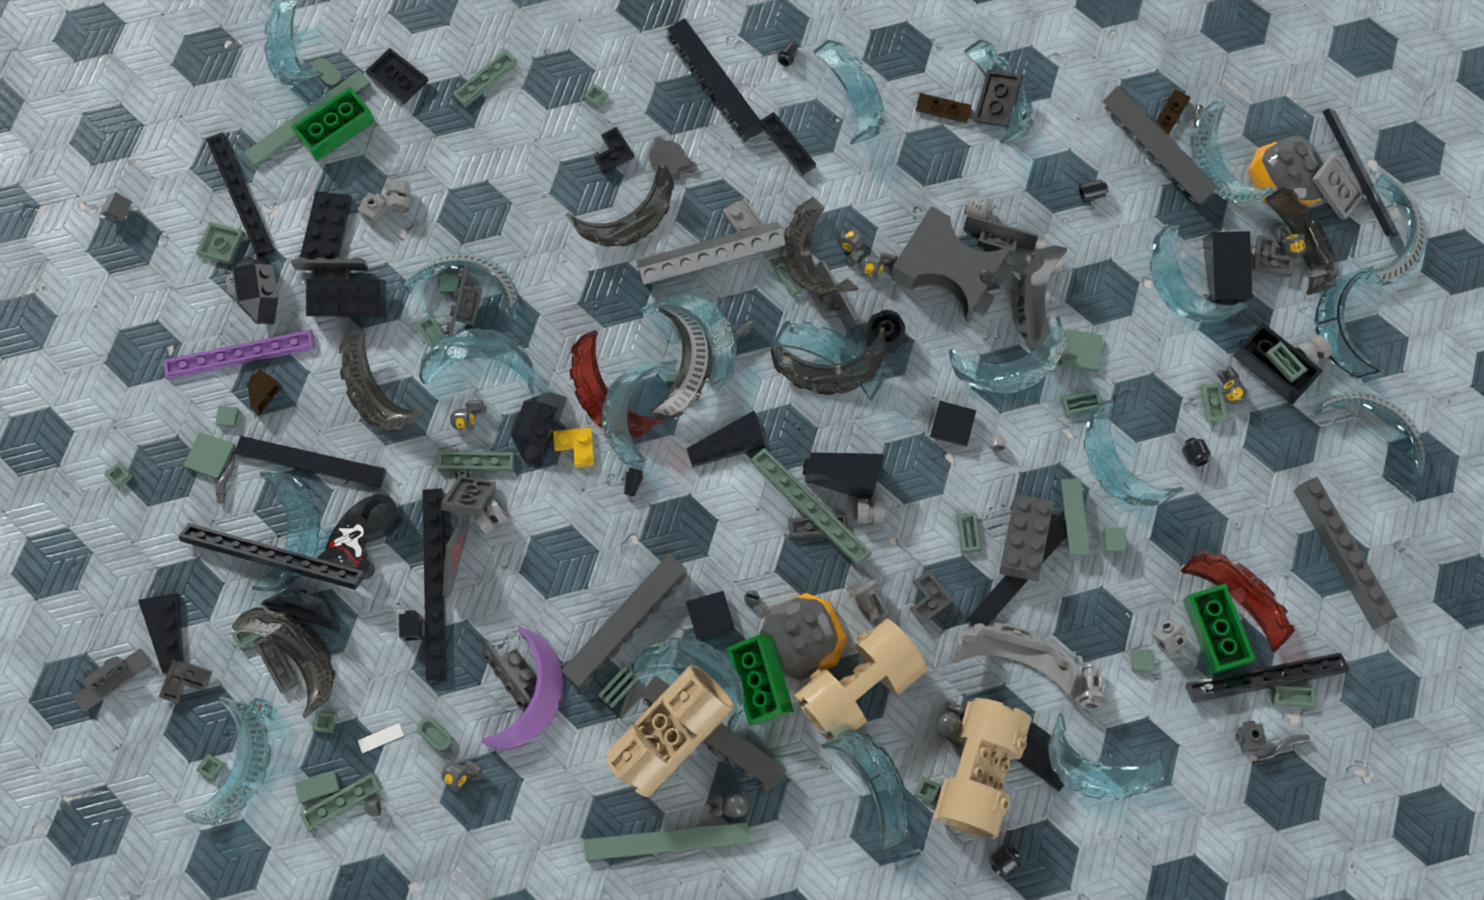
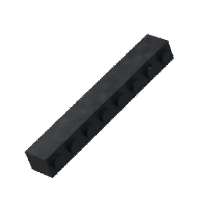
(714, 80)

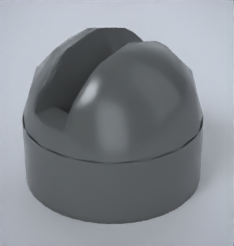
(750, 601)
(373, 807)

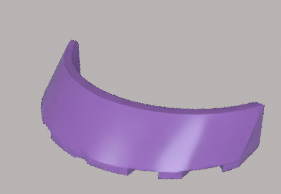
(543, 703)

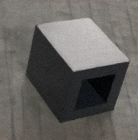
(410, 626)

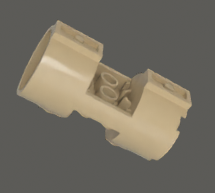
(887, 658)
(669, 731)
(975, 796)

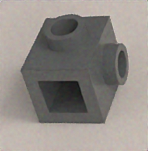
(116, 208)
(1251, 737)

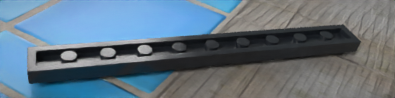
(272, 556)
(433, 586)

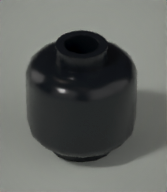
(1196, 452)
(1005, 860)

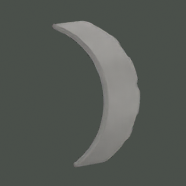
(1018, 645)

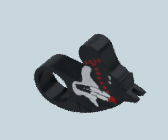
(352, 532)

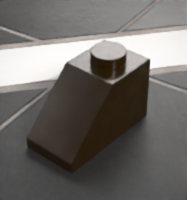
(262, 390)

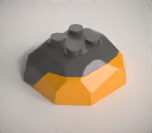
(1289, 165)
(805, 635)

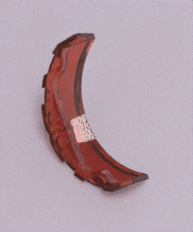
(592, 390)
(1247, 590)

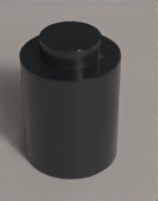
(1093, 190)

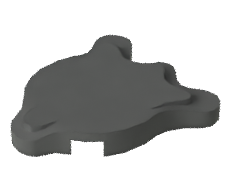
(673, 156)

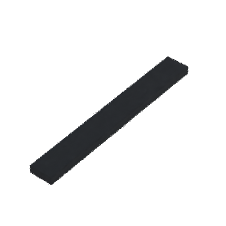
(1360, 173)
(240, 195)
(310, 461)
(1009, 585)
(1266, 677)

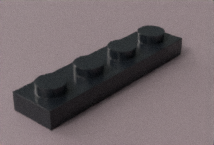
(787, 144)

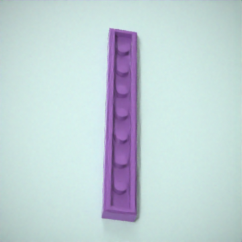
(239, 354)

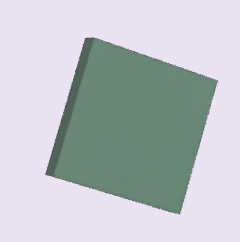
(220, 243)
(1086, 347)
(209, 455)

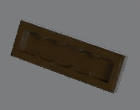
(943, 108)
(1172, 110)

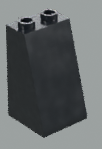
(1228, 266)
(844, 472)

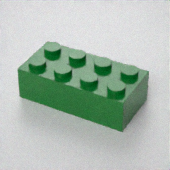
(333, 124)
(1218, 629)
(762, 679)

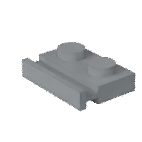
(742, 216)

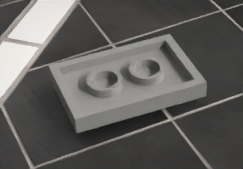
(1338, 186)

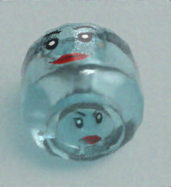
(264, 709)

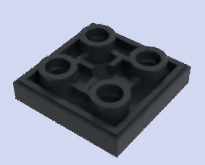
(953, 423)
(710, 615)

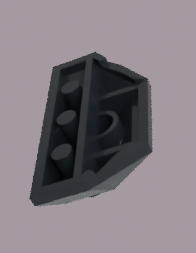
(256, 289)
(536, 426)
(303, 607)

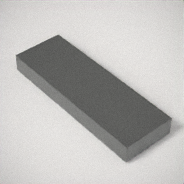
(804, 528)
(277, 665)

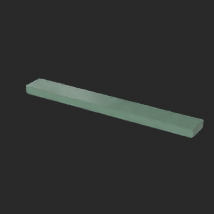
(285, 135)
(811, 507)
(666, 841)

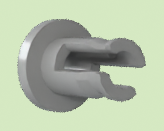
(863, 590)
(1091, 692)

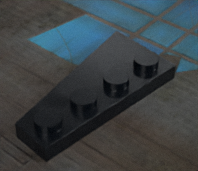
(734, 439)
(164, 626)

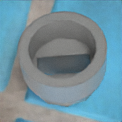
(997, 444)

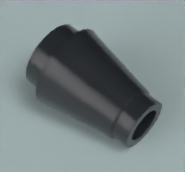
(788, 53)
(632, 481)

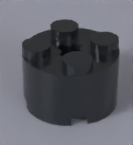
(892, 323)

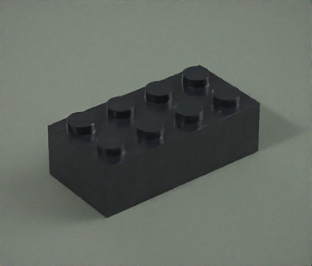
(346, 298)
(1253, 356)

